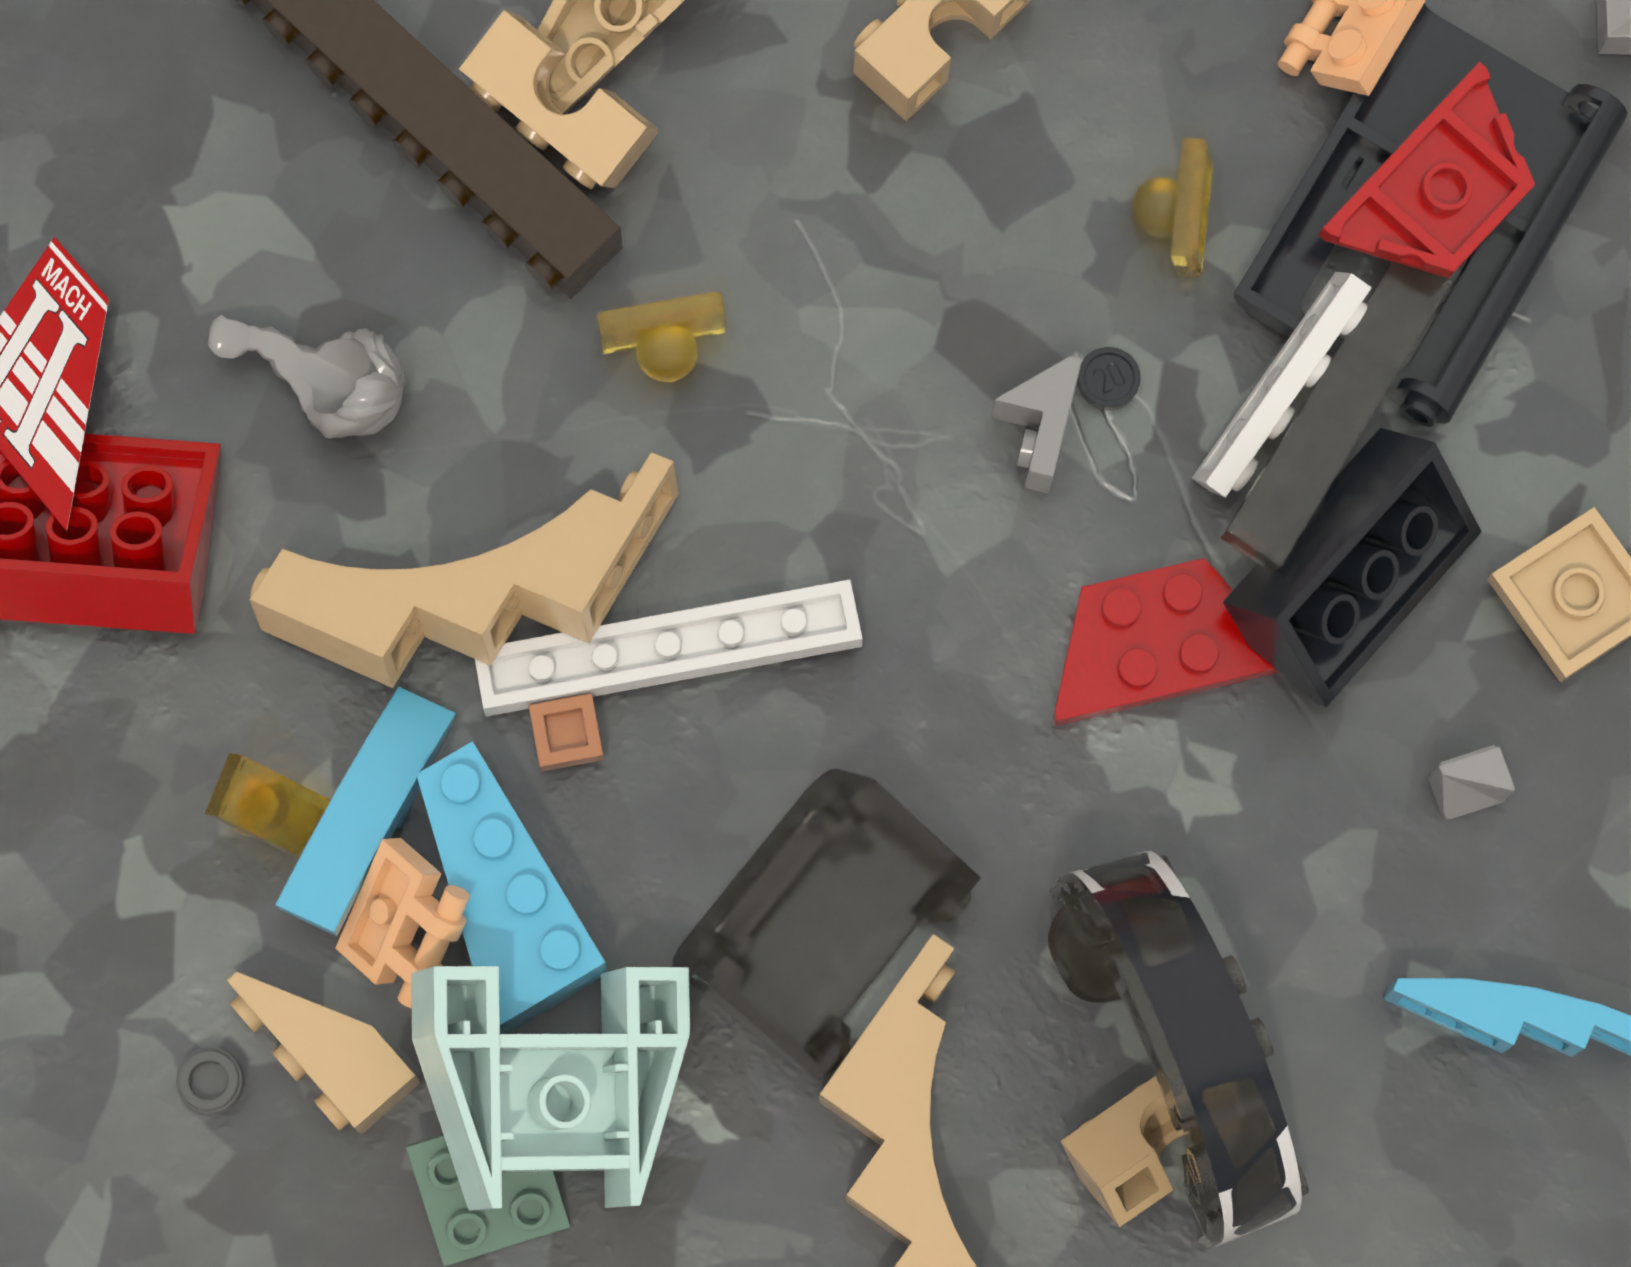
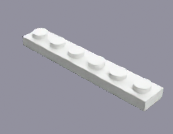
(672, 647)

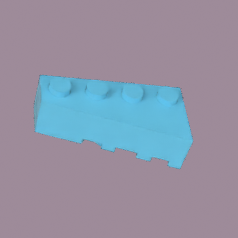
(515, 903)

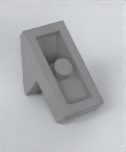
(1045, 406)

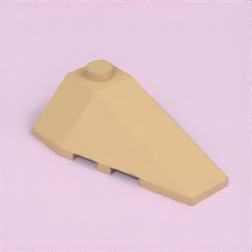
(595, 40)

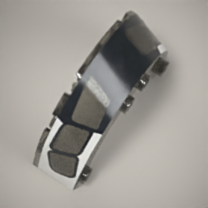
(1197, 1039)

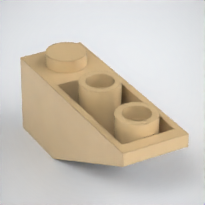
(341, 1054)

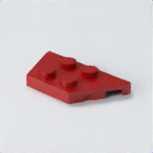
(1439, 187)
(1152, 642)

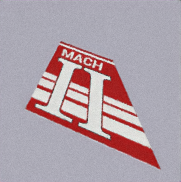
(48, 374)

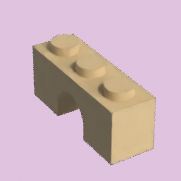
(902, 58)
(514, 71)
(1121, 1151)

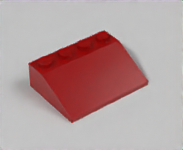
(131, 539)

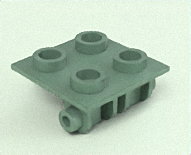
(528, 1210)

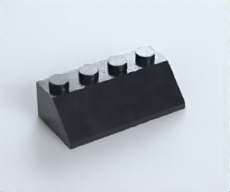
(1358, 566)

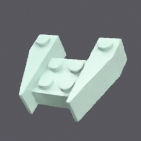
(551, 1096)

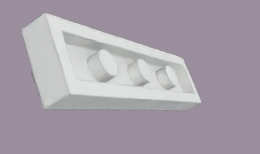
(1297, 364)

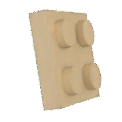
(1570, 594)

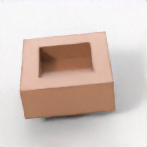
(566, 732)

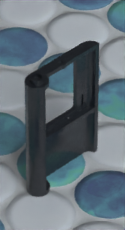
(1552, 131)

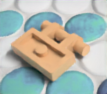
(1357, 48)
(389, 911)

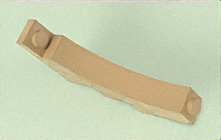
(555, 575)
(887, 1096)

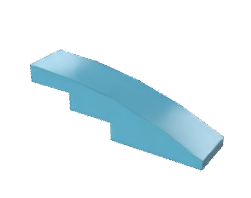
(365, 810)
(1501, 1011)

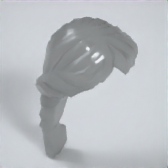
(341, 385)

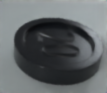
(1108, 378)

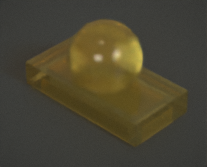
(1179, 207)
(663, 332)
(266, 805)

